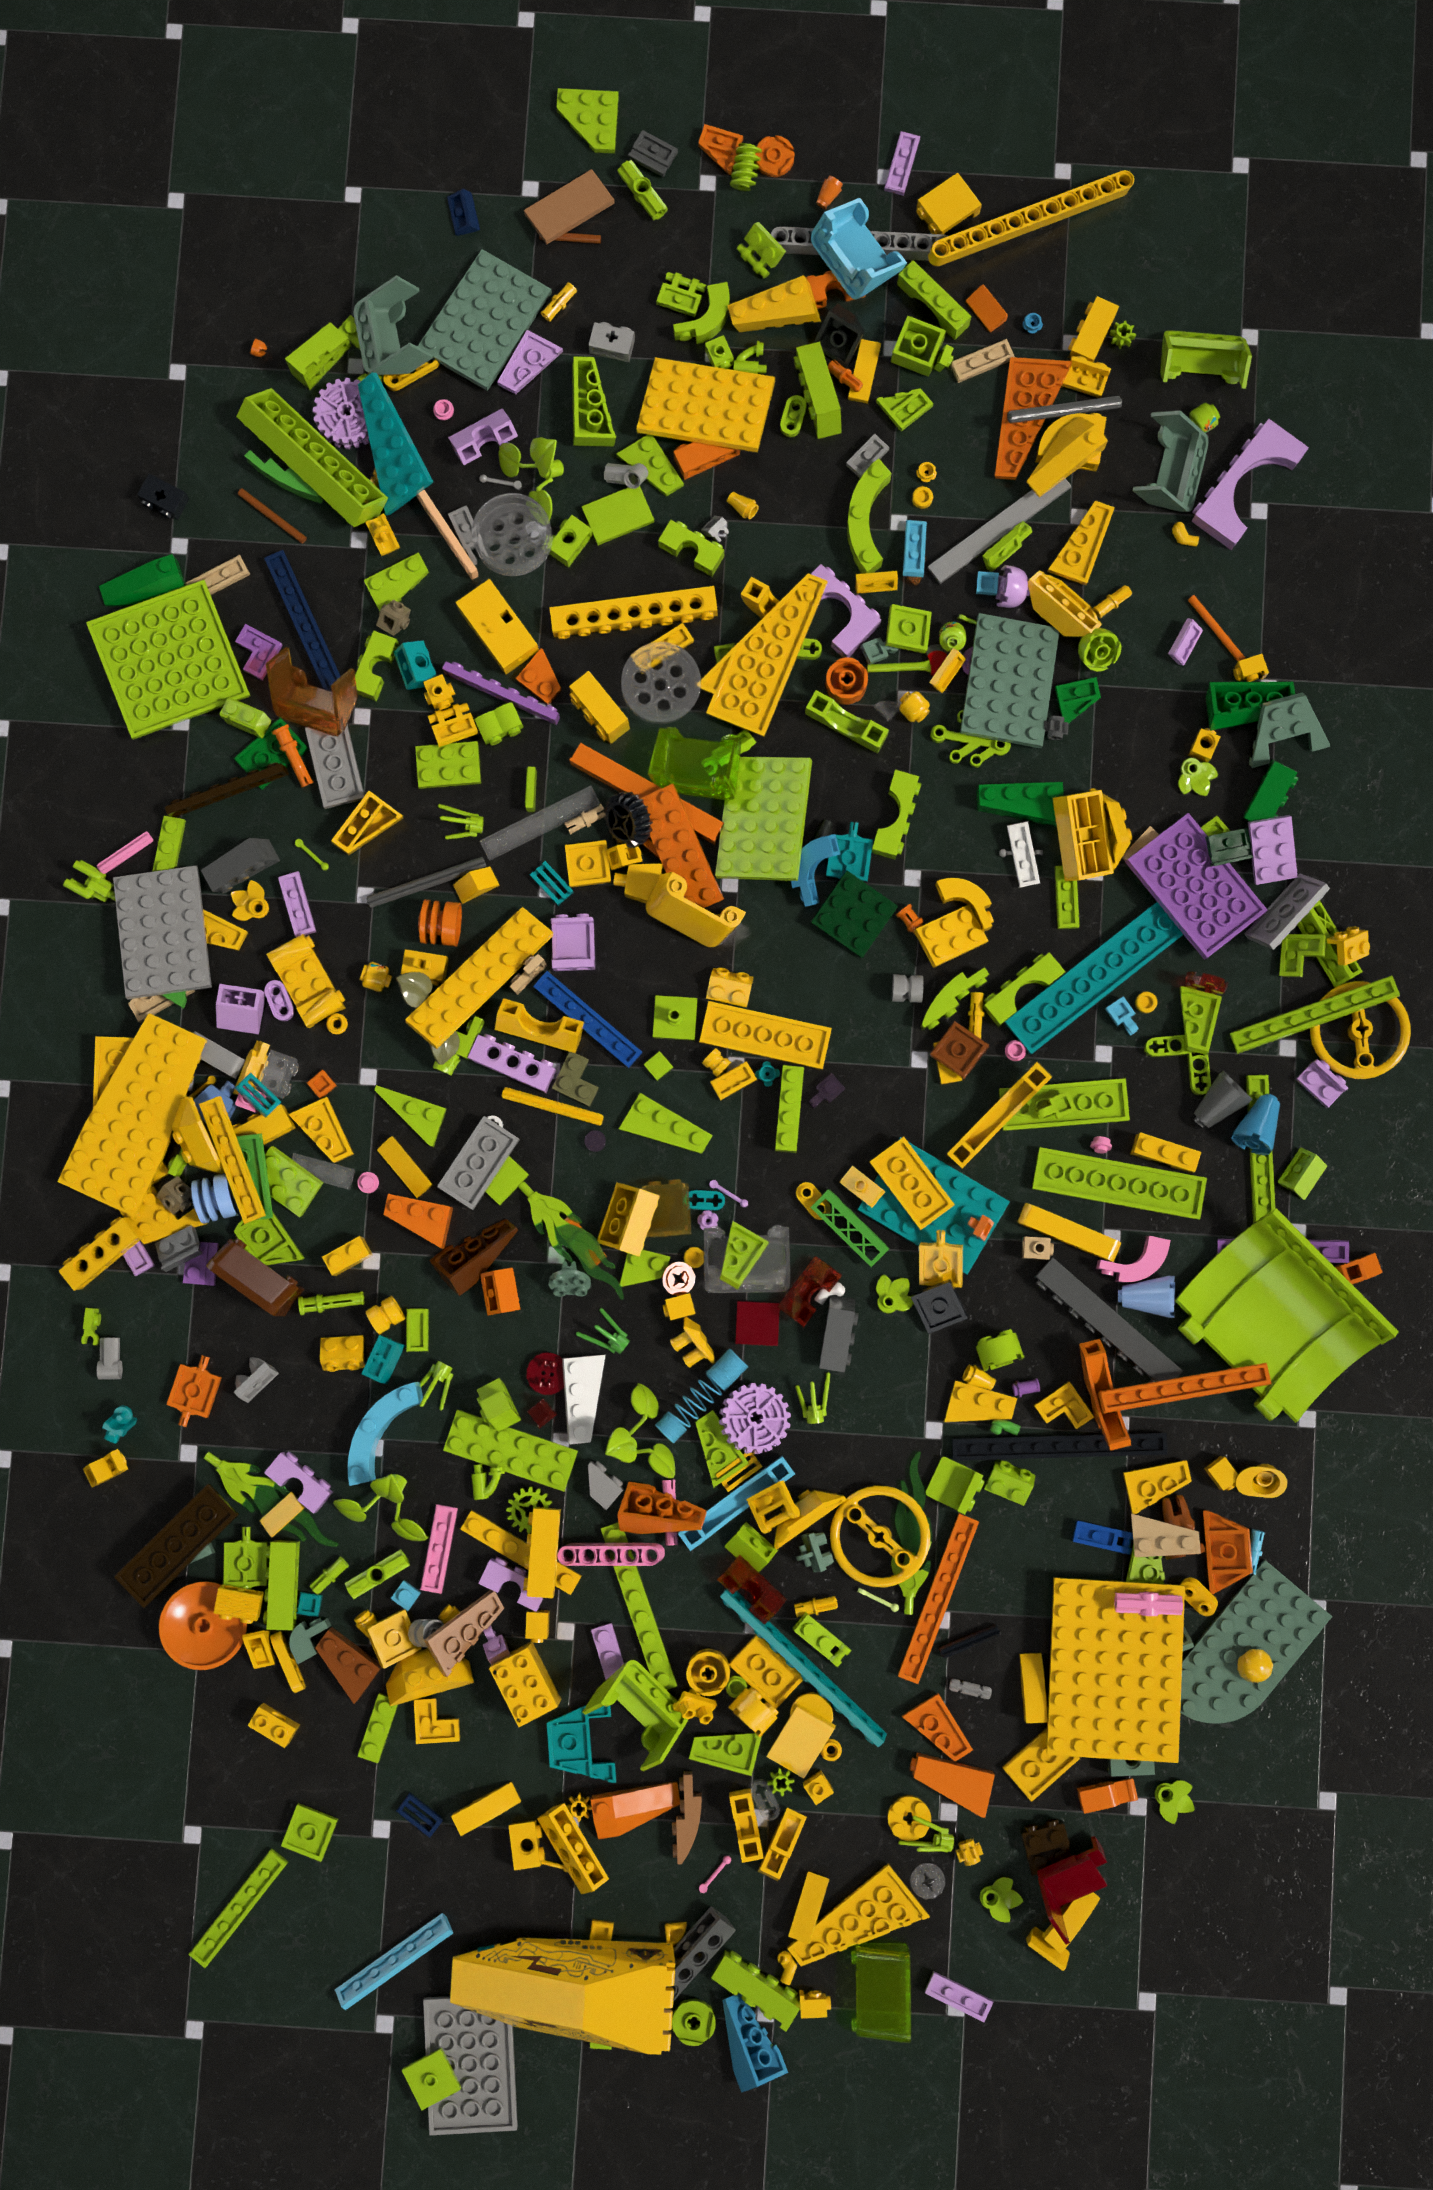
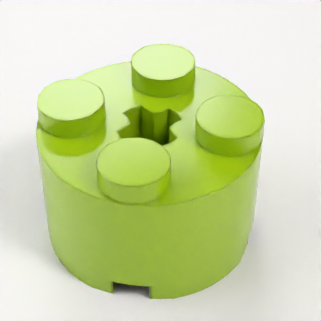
(999, 1351)

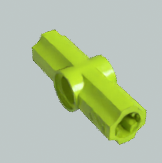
(636, 181)
(366, 1581)

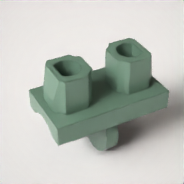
(811, 1553)

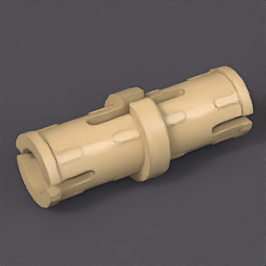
(585, 819)

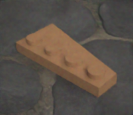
(462, 1631)

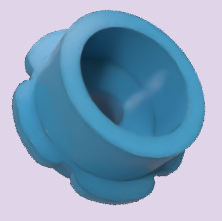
(1032, 317)

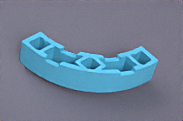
(371, 1428)

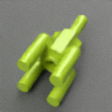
(95, 885)

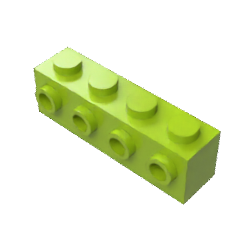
(282, 1585)

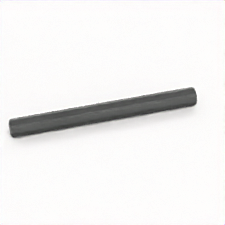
(1064, 409)
(425, 882)

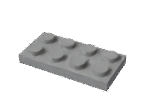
(335, 767)
(1287, 911)
(478, 1162)

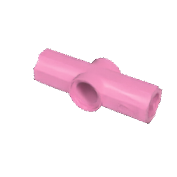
(1148, 1603)

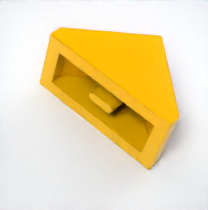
(475, 884)

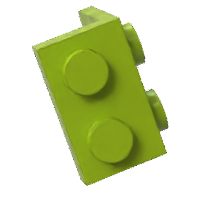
(954, 1485)

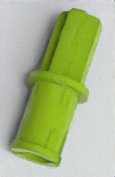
(329, 1575)

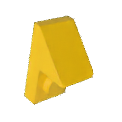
(259, 1649)

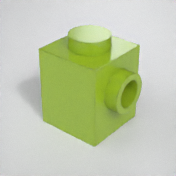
(719, 353)

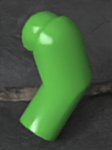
(999, 1425)

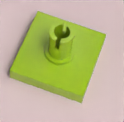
(675, 1018)

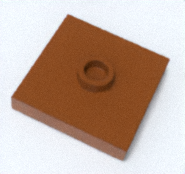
(959, 1050)

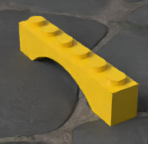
(999, 1114)

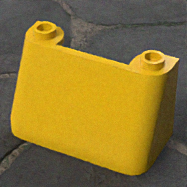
(688, 918)

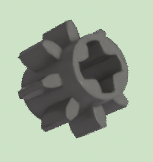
(1056, 728)

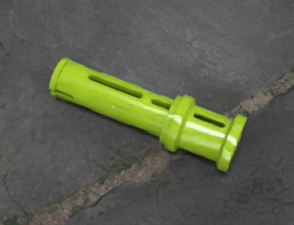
(320, 1303)

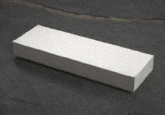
(1023, 854)

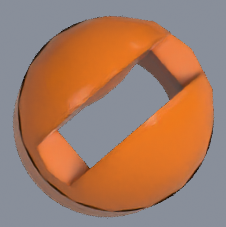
(257, 347)

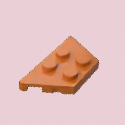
(1227, 1551)

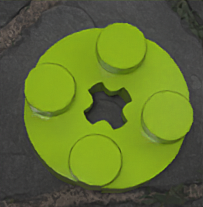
(683, 2029)

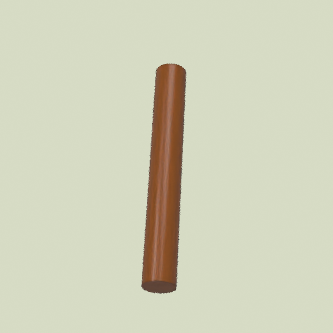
(584, 238)

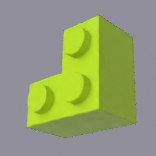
(497, 1405)

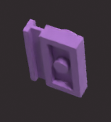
(195, 1269)

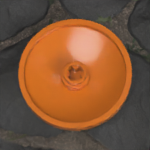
(194, 1633)

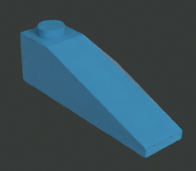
(752, 2053)

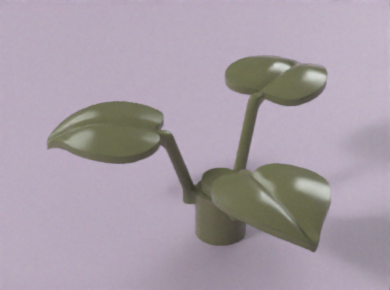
(415, 990)

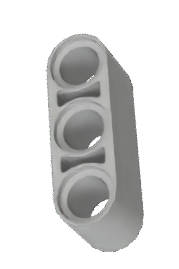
(221, 1058)

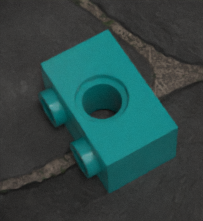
(414, 664)

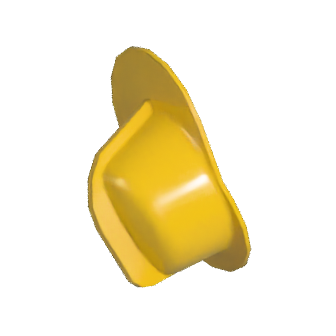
(1261, 1481)

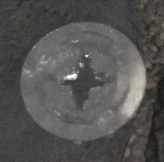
(931, 1871)

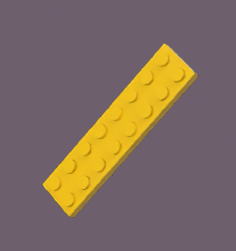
(479, 978)

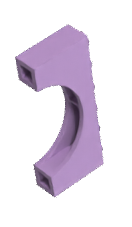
(1269, 446)

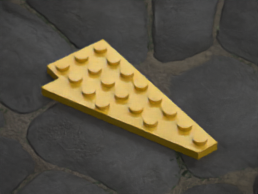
(756, 669)

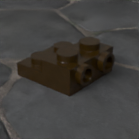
(1045, 1844)

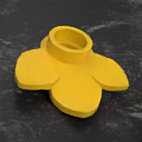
(248, 900)

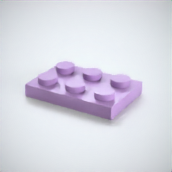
(1272, 849)

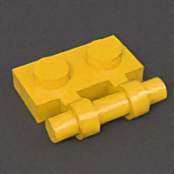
(453, 729)

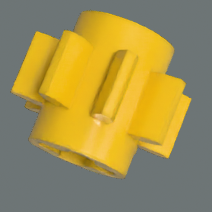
(584, 1803)
(969, 1852)

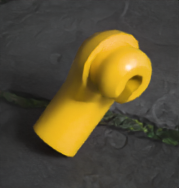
(1182, 536)
(789, 1965)

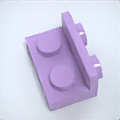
(1322, 1082)

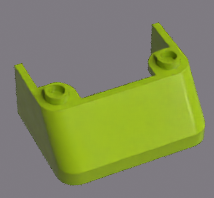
(1206, 355)
(647, 1703)

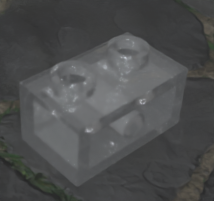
(278, 1073)

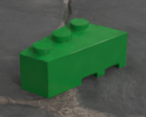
(1271, 792)

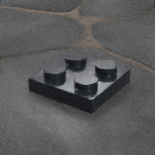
(939, 1306)

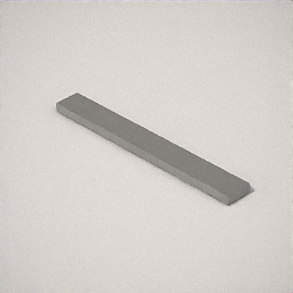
(993, 532)

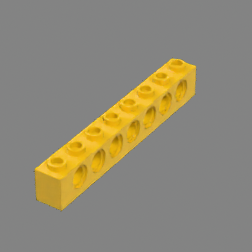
(642, 603)

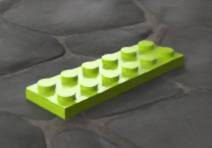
(1095, 1103)
(511, 1449)

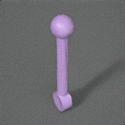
(743, 1202)

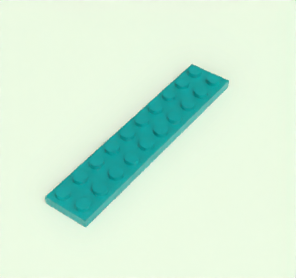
(1093, 978)

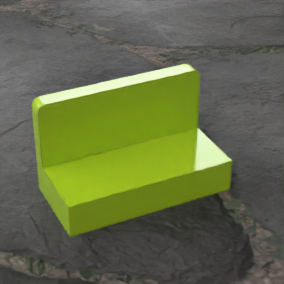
(1302, 1173)
(751, 1547)

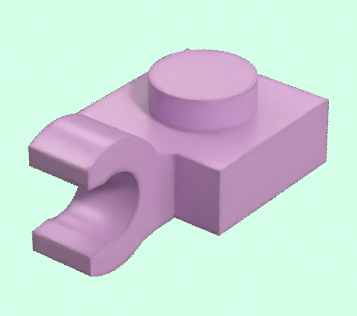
(496, 1647)

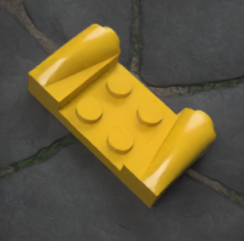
(306, 980)

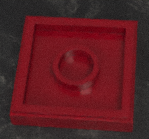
(757, 1323)

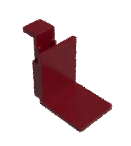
(1070, 1881)

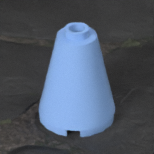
(1150, 1296)

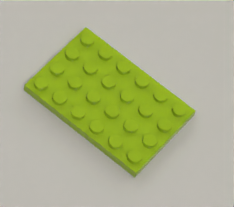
(765, 820)

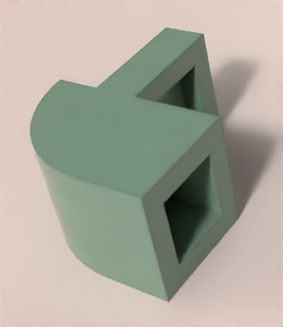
(302, 1640)

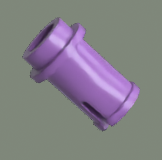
(1025, 1387)

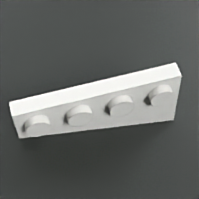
(581, 1390)

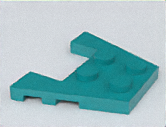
(571, 1744)

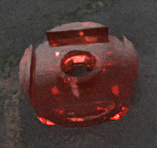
(1208, 982)

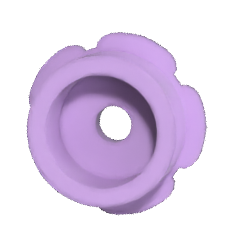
(707, 1215)

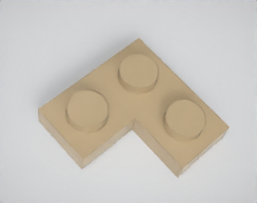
(532, 968)

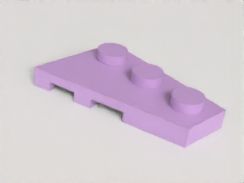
(527, 361)

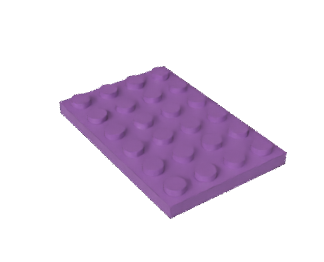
(1202, 900)

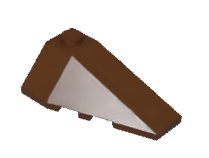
(464, 1263)

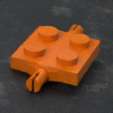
(194, 1390)

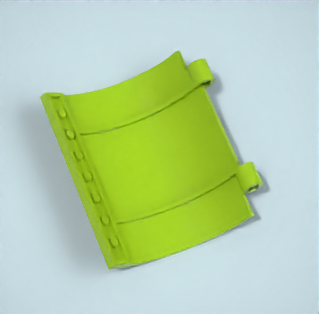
(1281, 1306)

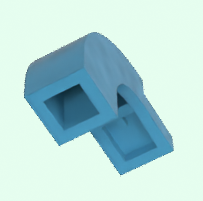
(811, 856)

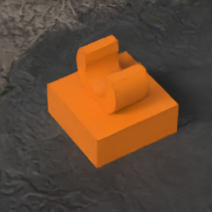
(981, 1227)

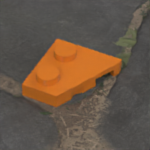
(540, 678)

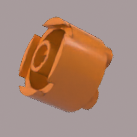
(856, 675)

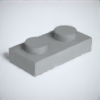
(866, 455)

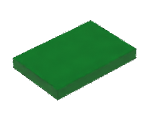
(266, 751)

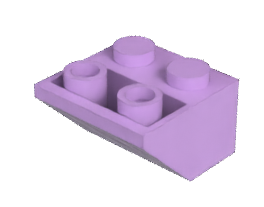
(239, 1008)

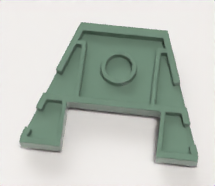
(1284, 720)

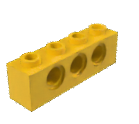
(128, 1235)
(572, 1848)

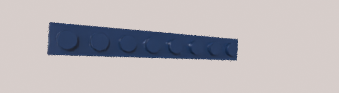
(303, 619)

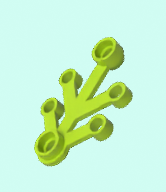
(973, 743)

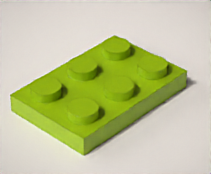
(448, 765)
(290, 1182)

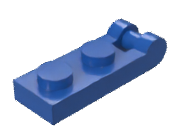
(1102, 1537)

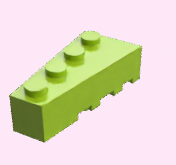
(819, 389)
(590, 413)
(757, 1988)

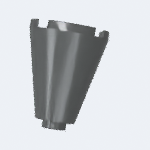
(1221, 1101)

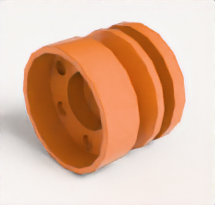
(440, 923)

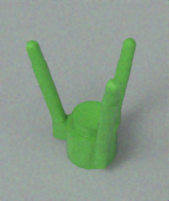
(617, 1341)

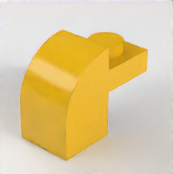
(105, 1468)

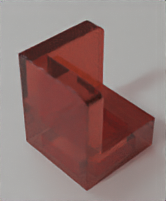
(542, 1413)

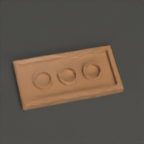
(569, 206)

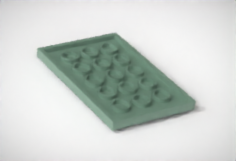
(484, 319)
(1009, 680)

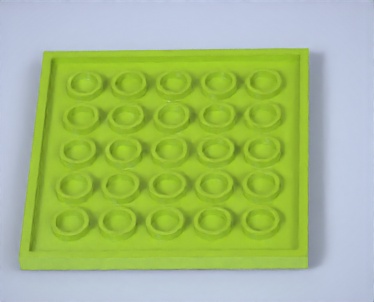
(168, 659)

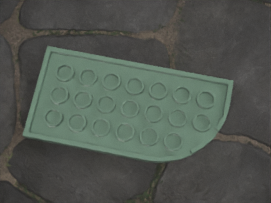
(1262, 1615)

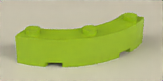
(858, 529)

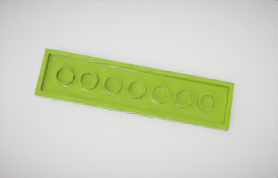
(1119, 1183)

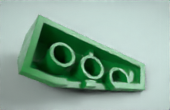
(143, 583)

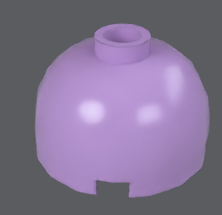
(1012, 587)

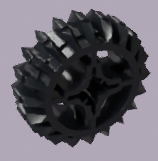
(628, 819)

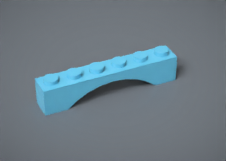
(736, 1501)

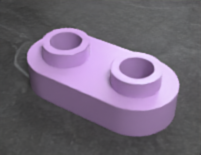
(279, 1001)

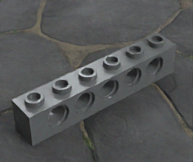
(699, 1947)

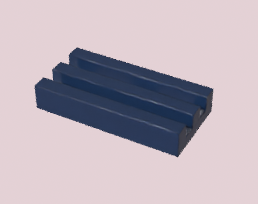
(425, 1808)

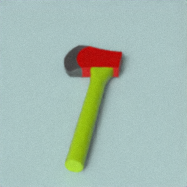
(935, 655)

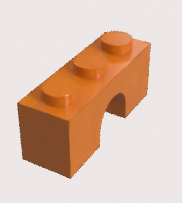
(822, 284)

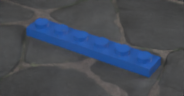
(593, 1022)

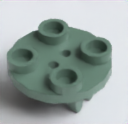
(569, 1281)

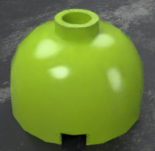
(1099, 649)

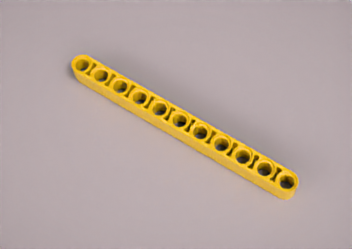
(1024, 224)

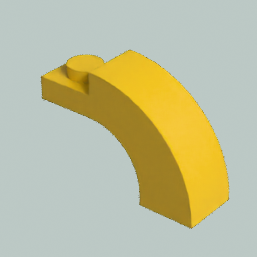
(969, 893)

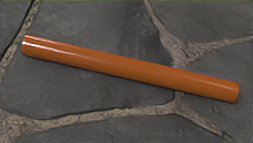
(272, 516)

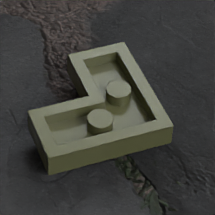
(570, 1082)

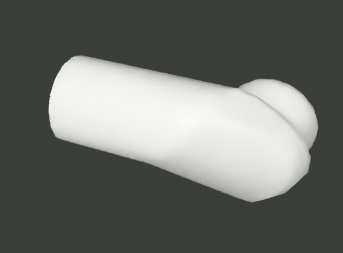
(822, 1295)

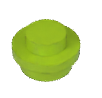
(735, 1686)

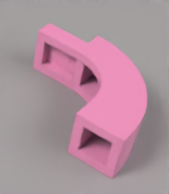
(1151, 1259)

